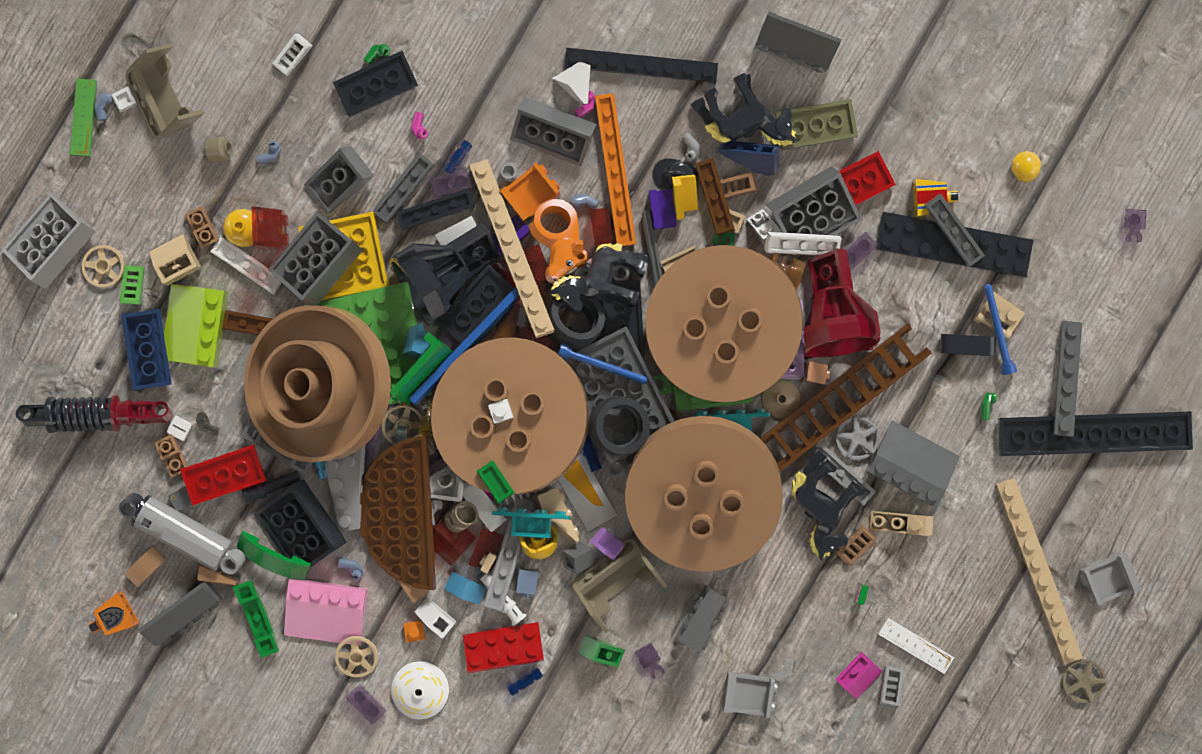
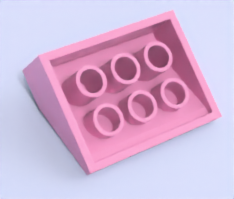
(324, 610)

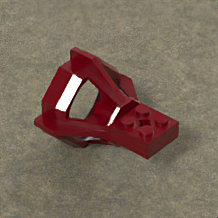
(839, 317)

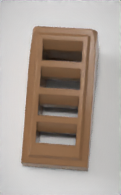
(751, 176)
(871, 539)
(208, 575)

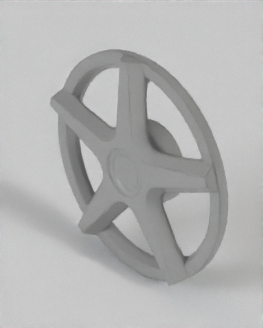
(857, 438)

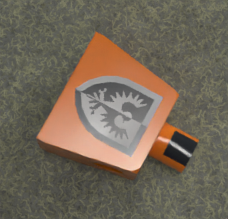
(114, 615)

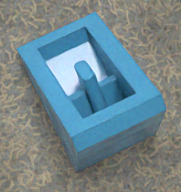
(415, 343)
(465, 588)

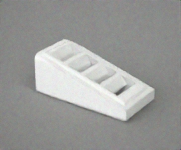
(297, 58)

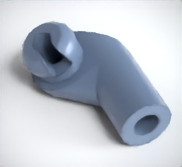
(100, 104)
(271, 155)

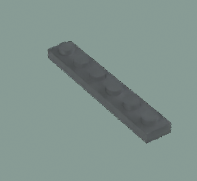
(1067, 378)

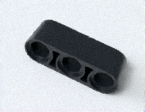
(968, 345)

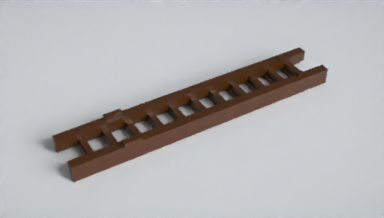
(867, 396)

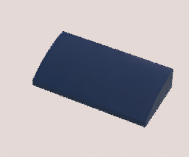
(146, 349)

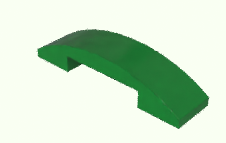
(270, 560)
(257, 618)

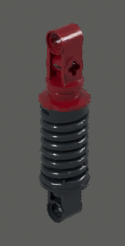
(92, 413)

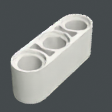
(484, 506)

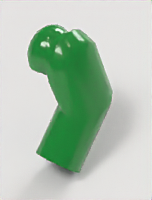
(378, 50)
(985, 405)

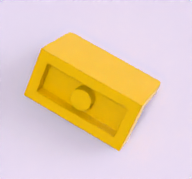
(684, 195)

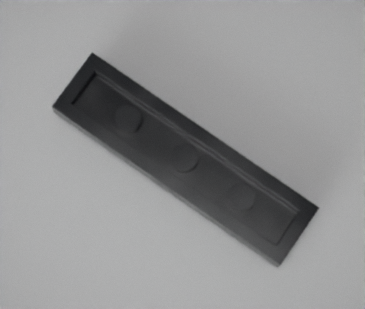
(435, 209)

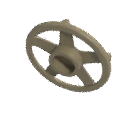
(1084, 681)

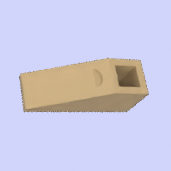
(553, 501)
(901, 523)

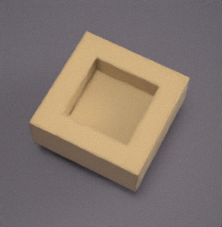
(738, 221)
(487, 562)

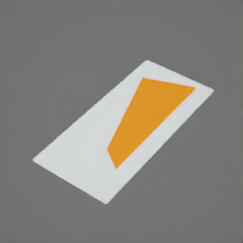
(586, 494)

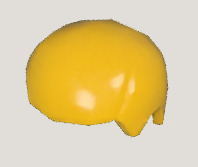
(1026, 166)

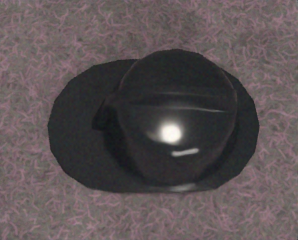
(668, 168)

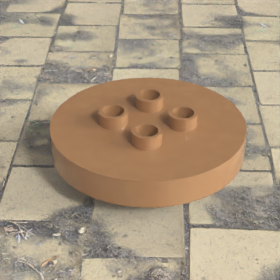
(724, 323)
(317, 383)
(546, 408)
(703, 494)

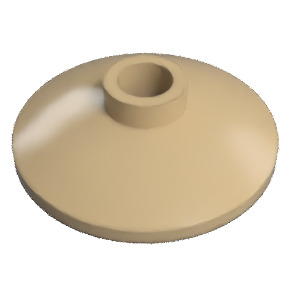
(772, 404)

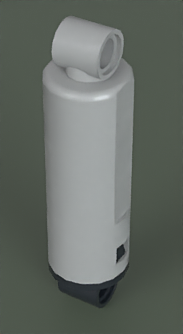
(181, 533)

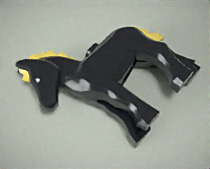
(745, 120)
(599, 277)
(821, 506)

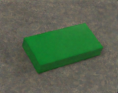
(495, 481)

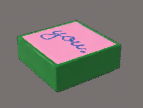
(861, 594)

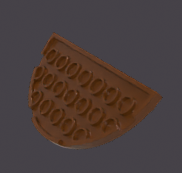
(399, 513)

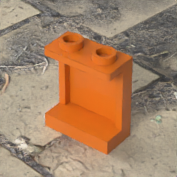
(530, 191)

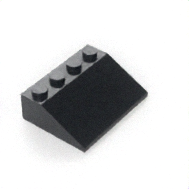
(300, 525)

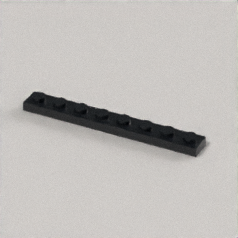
(643, 65)

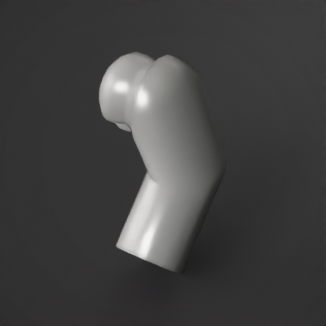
(693, 147)

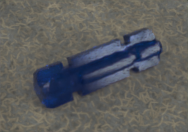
(457, 157)
(525, 681)

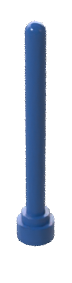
(566, 352)
(1008, 366)

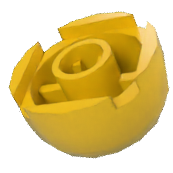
(238, 228)
(540, 547)

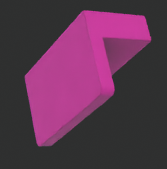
(858, 675)

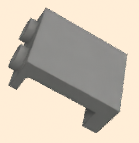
(1109, 579)
(749, 694)

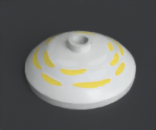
(420, 676)

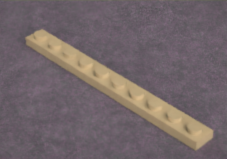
(511, 249)
(1039, 571)

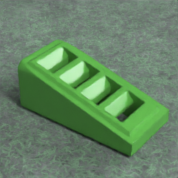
(125, 283)

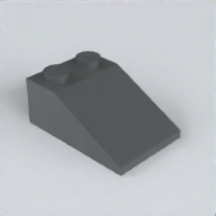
(339, 179)

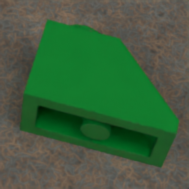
(601, 651)

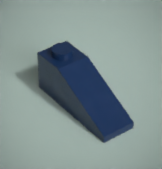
(753, 156)

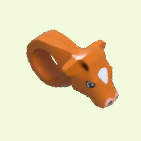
(565, 247)

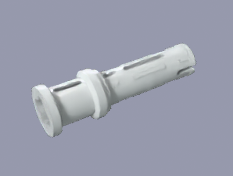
(509, 607)

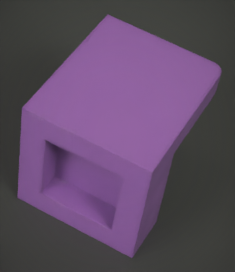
(607, 543)

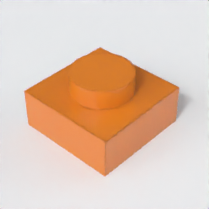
(414, 631)

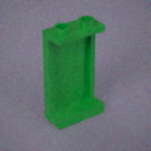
(421, 370)

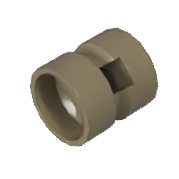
(461, 516)

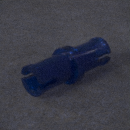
(590, 454)

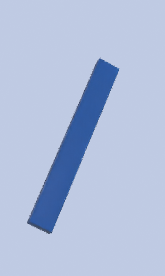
(487, 324)

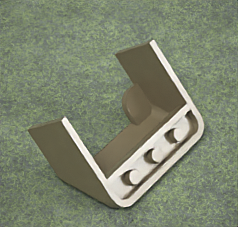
(155, 94)
(611, 576)

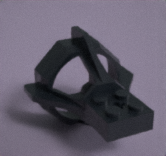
(450, 264)

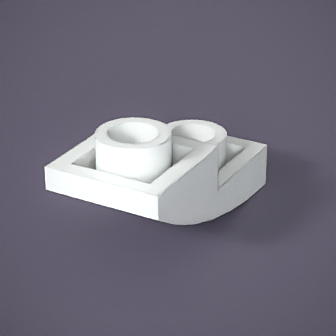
(453, 232)

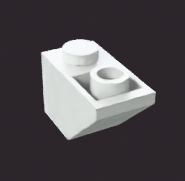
(761, 224)
(435, 617)

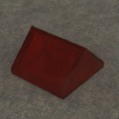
(450, 544)

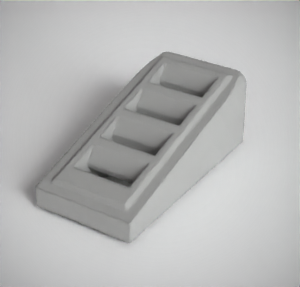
(893, 704)

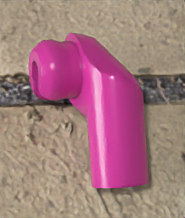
(586, 108)
(416, 126)

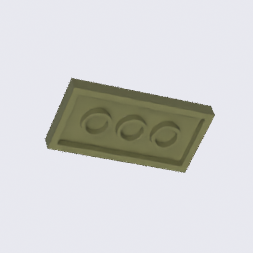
(822, 124)

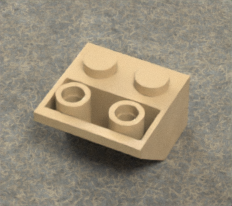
(174, 260)

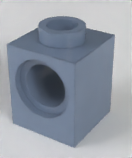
(527, 582)

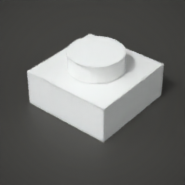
(500, 411)

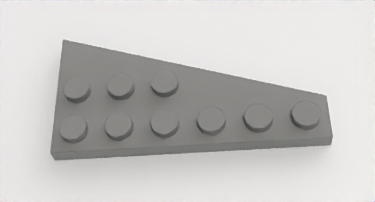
(345, 487)

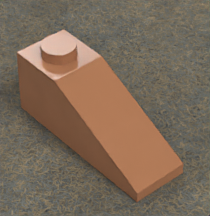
(815, 373)

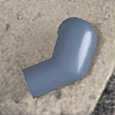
(582, 199)
(353, 566)

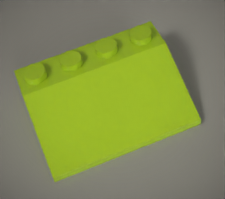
(195, 325)

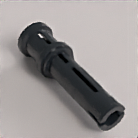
(262, 489)

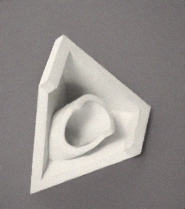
(575, 81)
(446, 485)

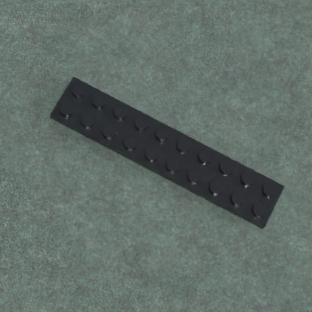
(1097, 434)

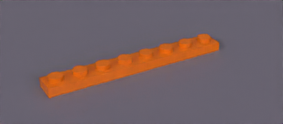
(615, 169)

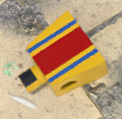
(926, 190)

